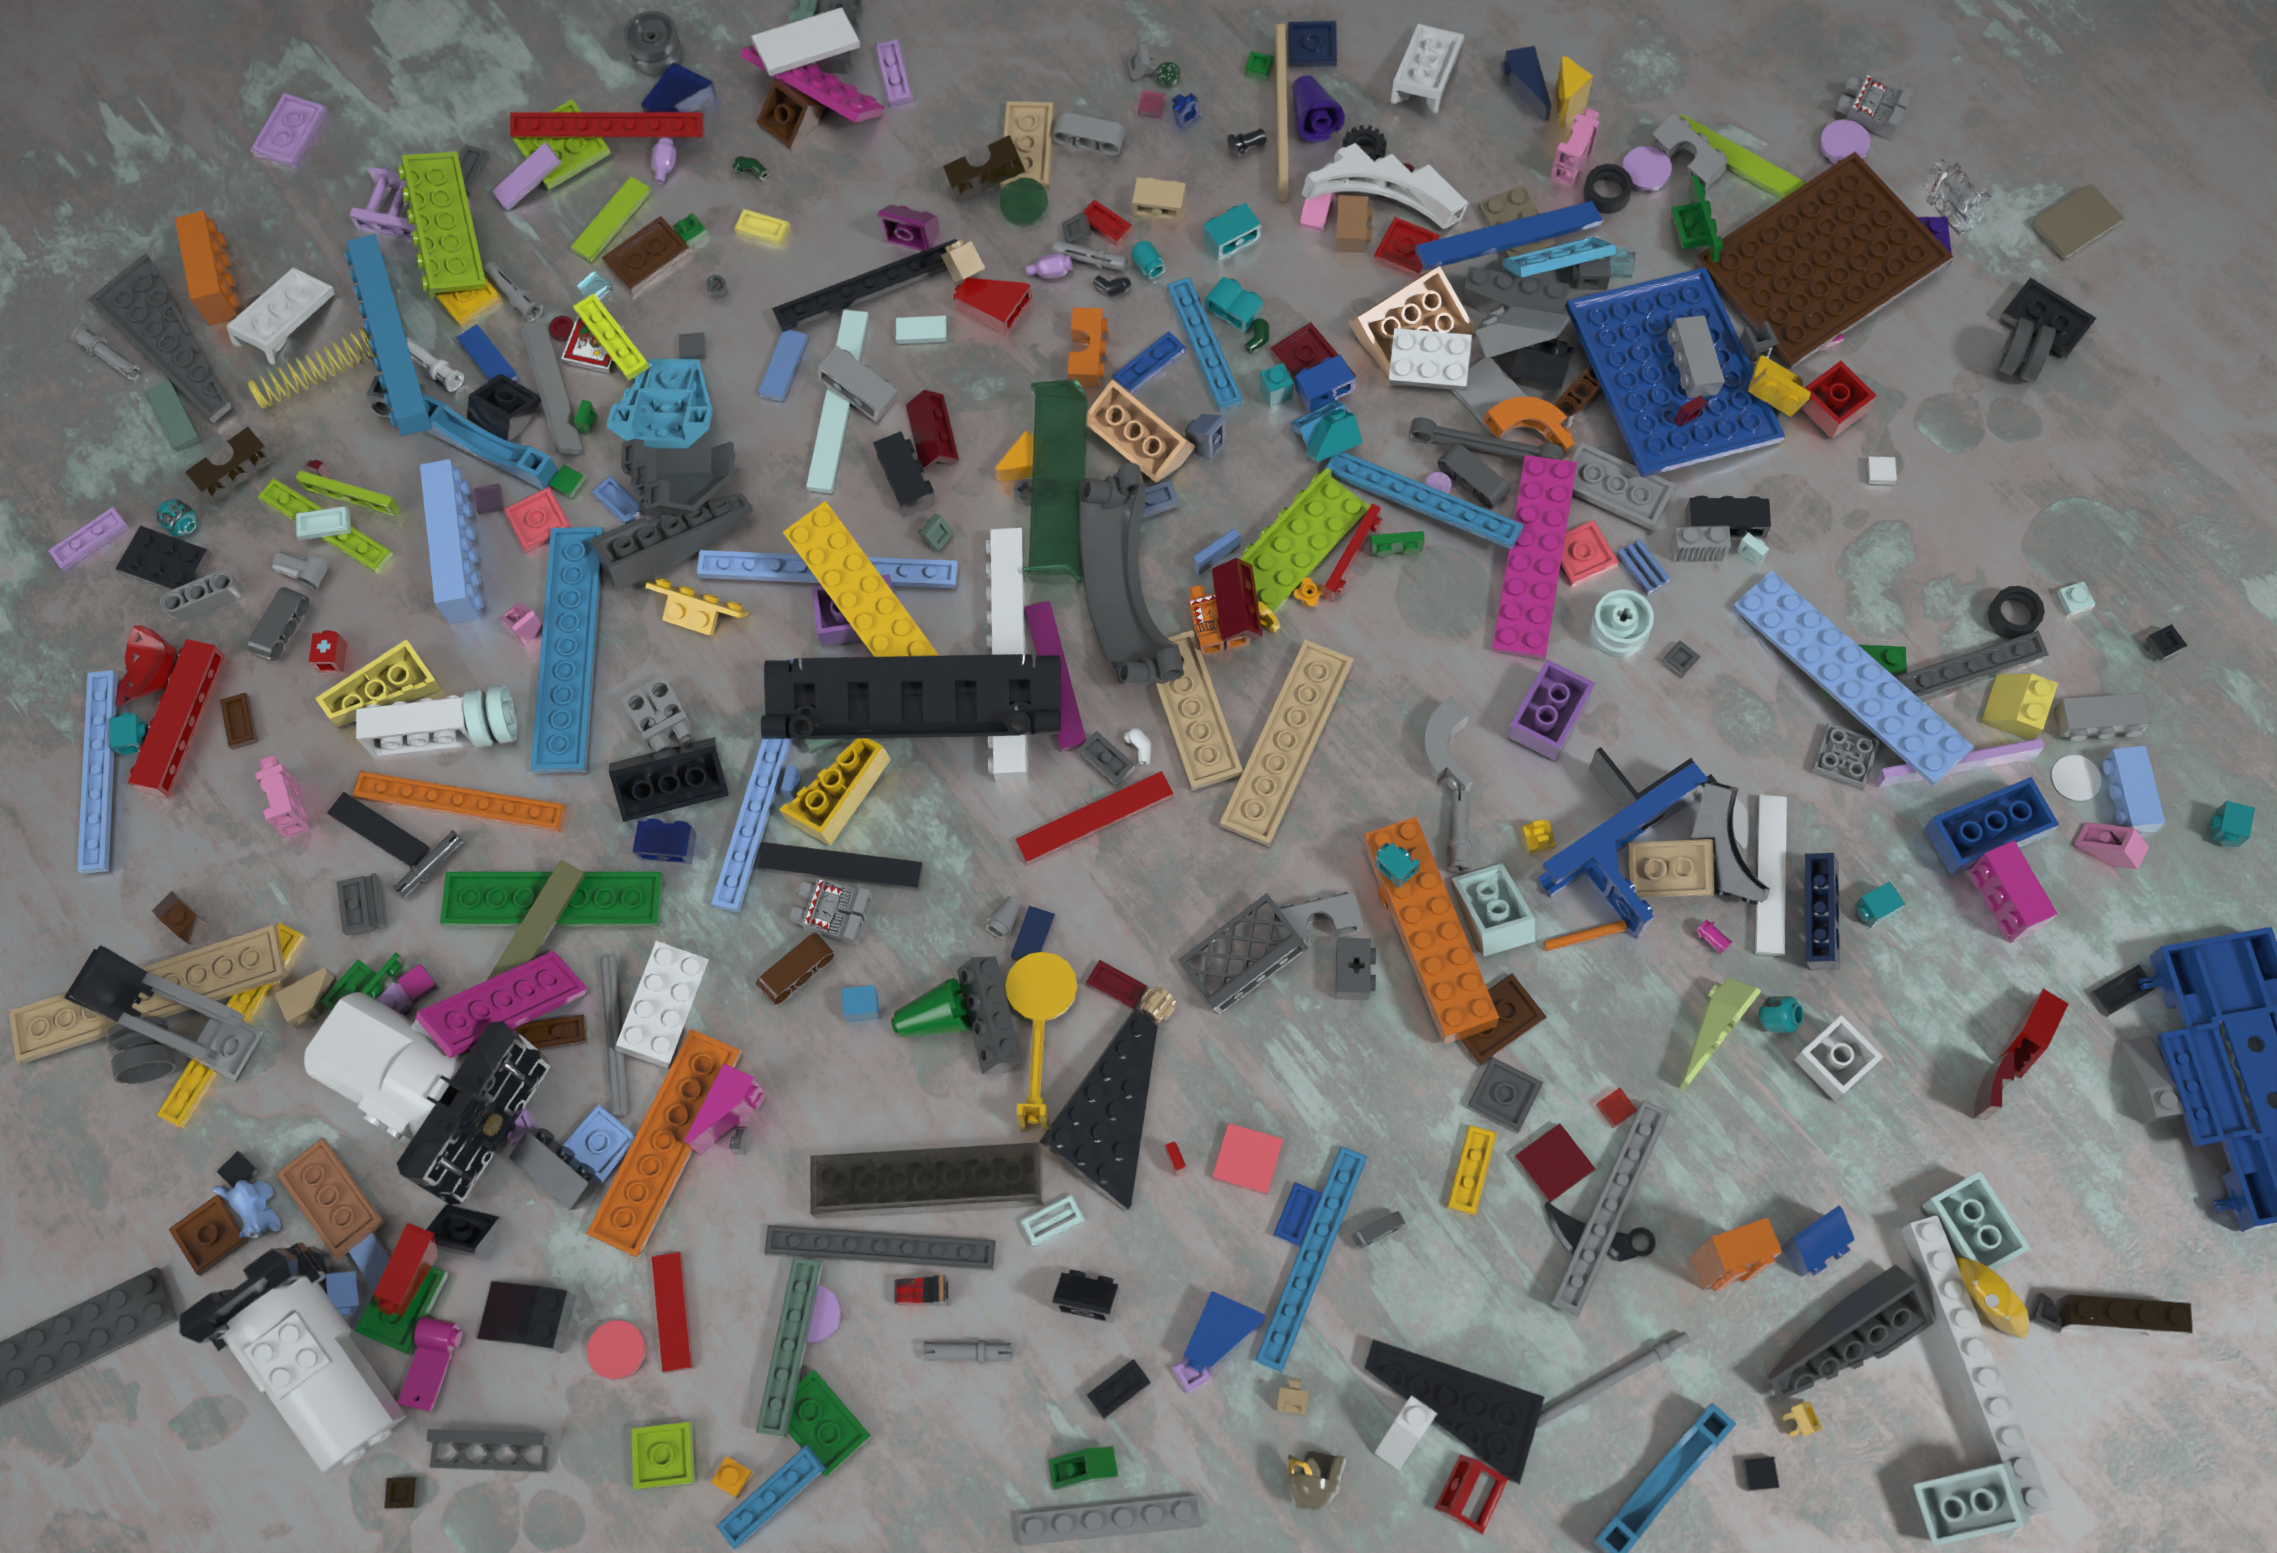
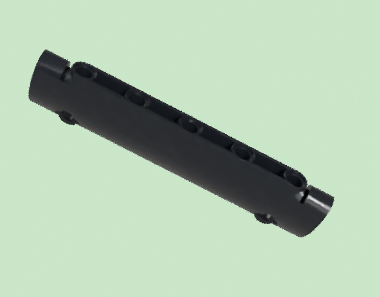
(912, 696)

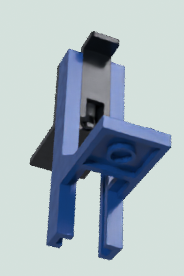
(1597, 851)

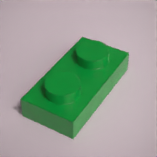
(1397, 543)

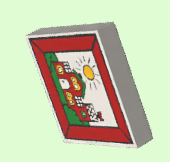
(585, 350)

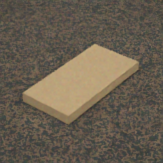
(1031, 132)

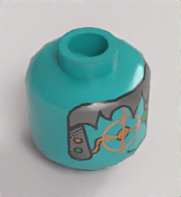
(176, 517)
(1781, 1014)

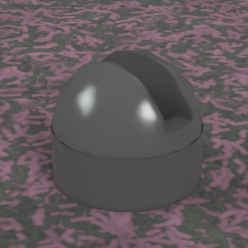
(712, 283)

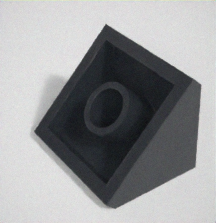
(464, 1231)

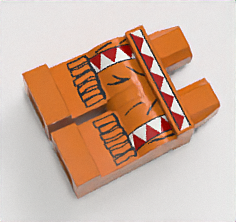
(1205, 623)

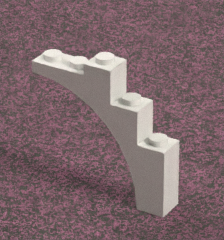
(1390, 178)

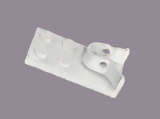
(1427, 65)
(279, 312)

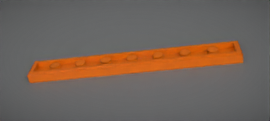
(459, 801)

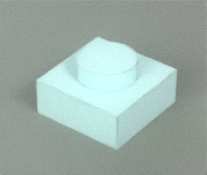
(1753, 549)
(2075, 598)

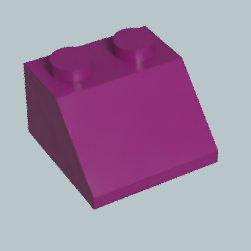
(908, 227)

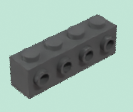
(839, 63)
(989, 1015)

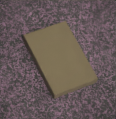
(2077, 221)

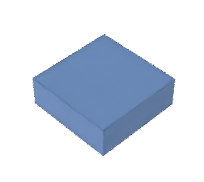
(791, 782)

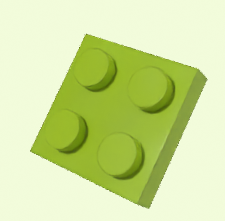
(662, 1455)

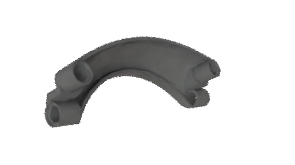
(1111, 579)

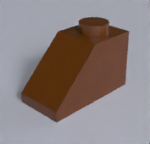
(180, 918)

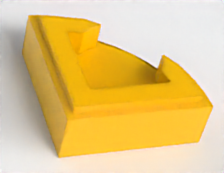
(1269, 622)

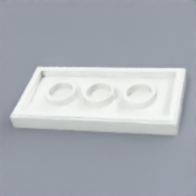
(805, 41)

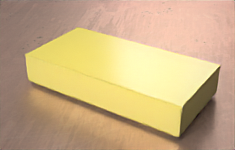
(762, 227)

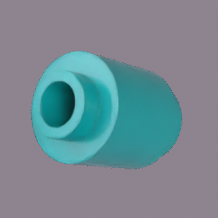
(1148, 259)

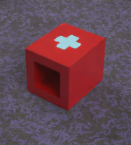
(327, 652)

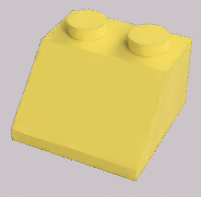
(2019, 704)

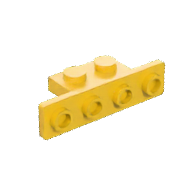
(692, 609)

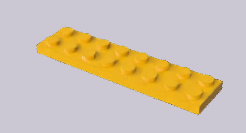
(856, 585)

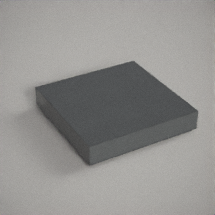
(1504, 1095)

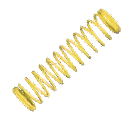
(264, 403)

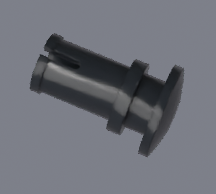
(1242, 143)

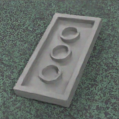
(1619, 486)

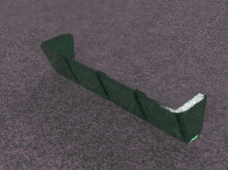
(1056, 480)

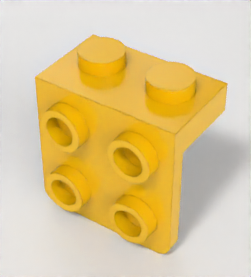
(1778, 386)

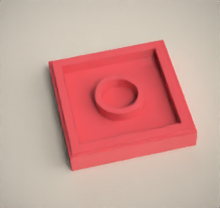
(535, 517)
(1586, 554)
(1247, 1159)

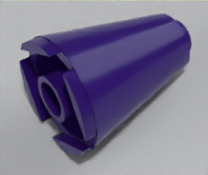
(1315, 110)

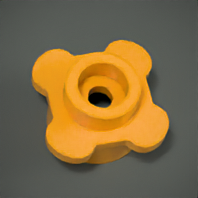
(1309, 599)

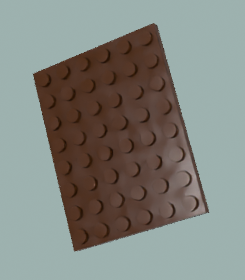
(1824, 259)

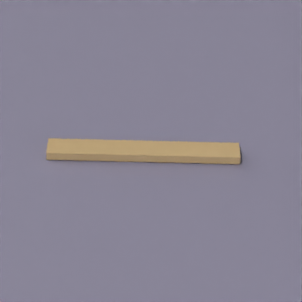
(1281, 100)

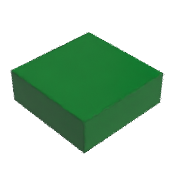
(1259, 65)
(585, 417)
(567, 481)

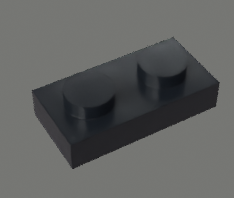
(1119, 1389)

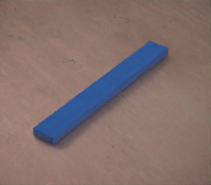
(1508, 235)

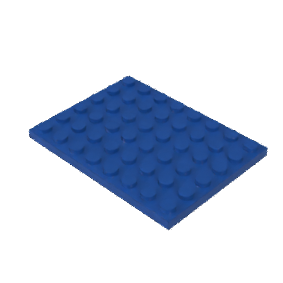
(1636, 369)

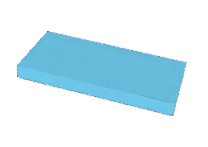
(1558, 256)

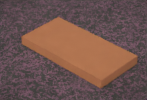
(330, 1198)

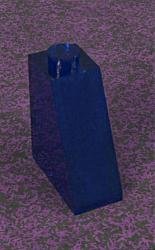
(679, 91)

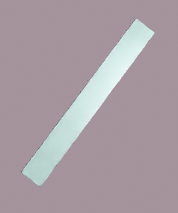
(836, 410)

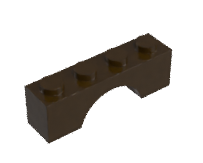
(2113, 1313)

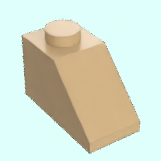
(302, 1000)

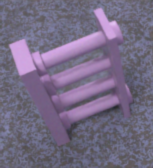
(389, 223)

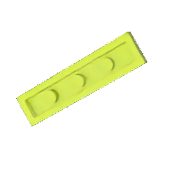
(611, 336)

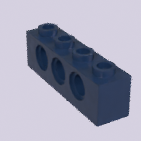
(1822, 911)

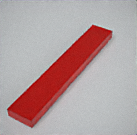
(1094, 817)

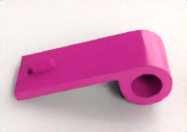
(435, 1347)

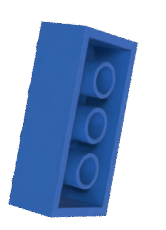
(1990, 822)

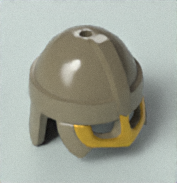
(1317, 1481)

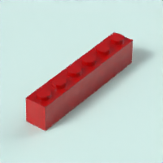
(176, 718)

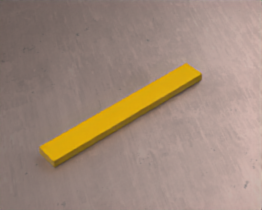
(197, 1077)

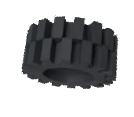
(1369, 138)

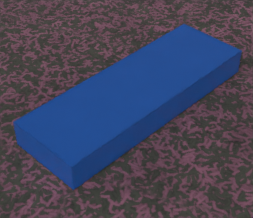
(485, 354)
(1150, 362)

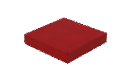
(1399, 246)

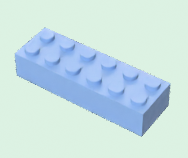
(451, 542)

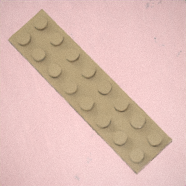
(1286, 743)

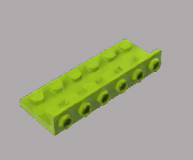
(441, 223)
(1302, 538)

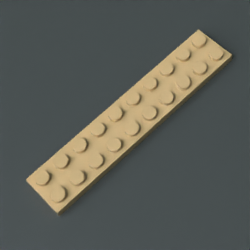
(209, 971)

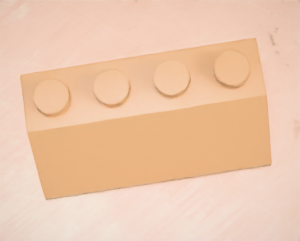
(1138, 432)

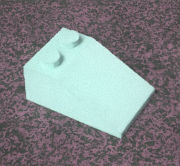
(1494, 909)

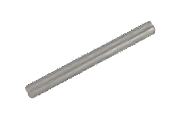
(613, 1028)

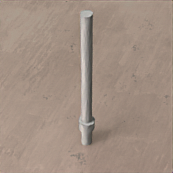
(1660, 1351)

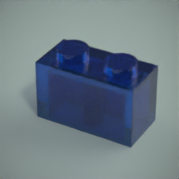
(664, 841)

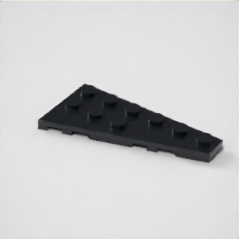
(1477, 1410)

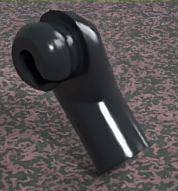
(1113, 287)

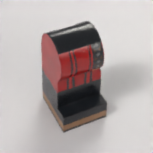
(922, 1291)

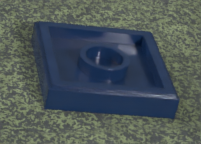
(1312, 44)

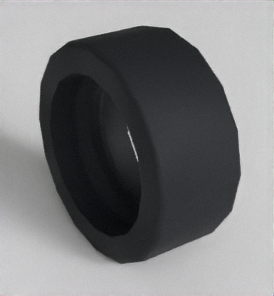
(1608, 172)
(2026, 597)

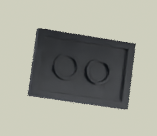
(2049, 308)
(162, 559)

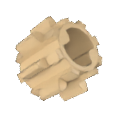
(1158, 1004)

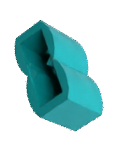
(1234, 304)

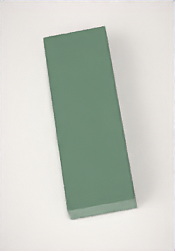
(173, 415)

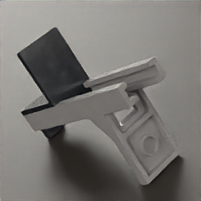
(111, 986)

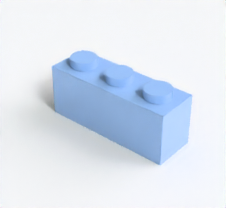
(2134, 789)

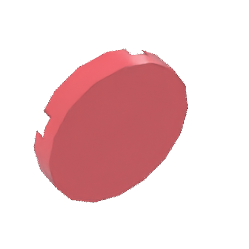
(616, 1350)

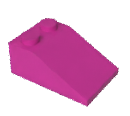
(725, 1107)

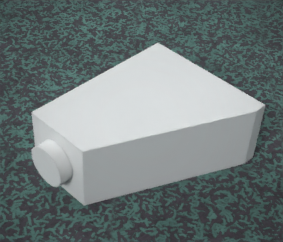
(1405, 1433)

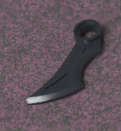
(1570, 1231)

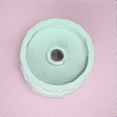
(1621, 623)
(490, 716)

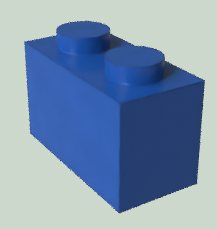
(1324, 382)

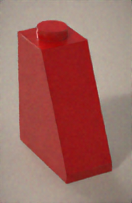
(992, 301)
(2035, 1031)
(406, 1270)

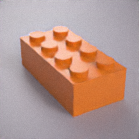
(207, 267)
(1736, 1255)

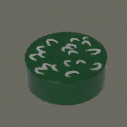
(1168, 74)

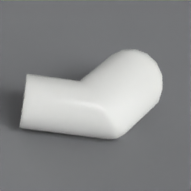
(1142, 743)

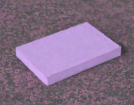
(289, 130)

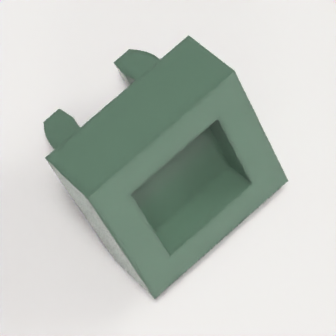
(936, 532)

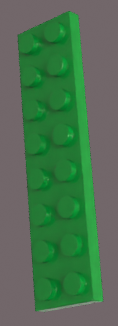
(507, 897)

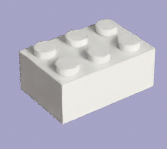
(1430, 359)

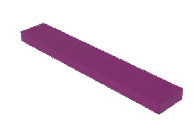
(1048, 642)

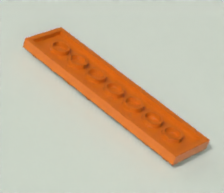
(659, 1147)

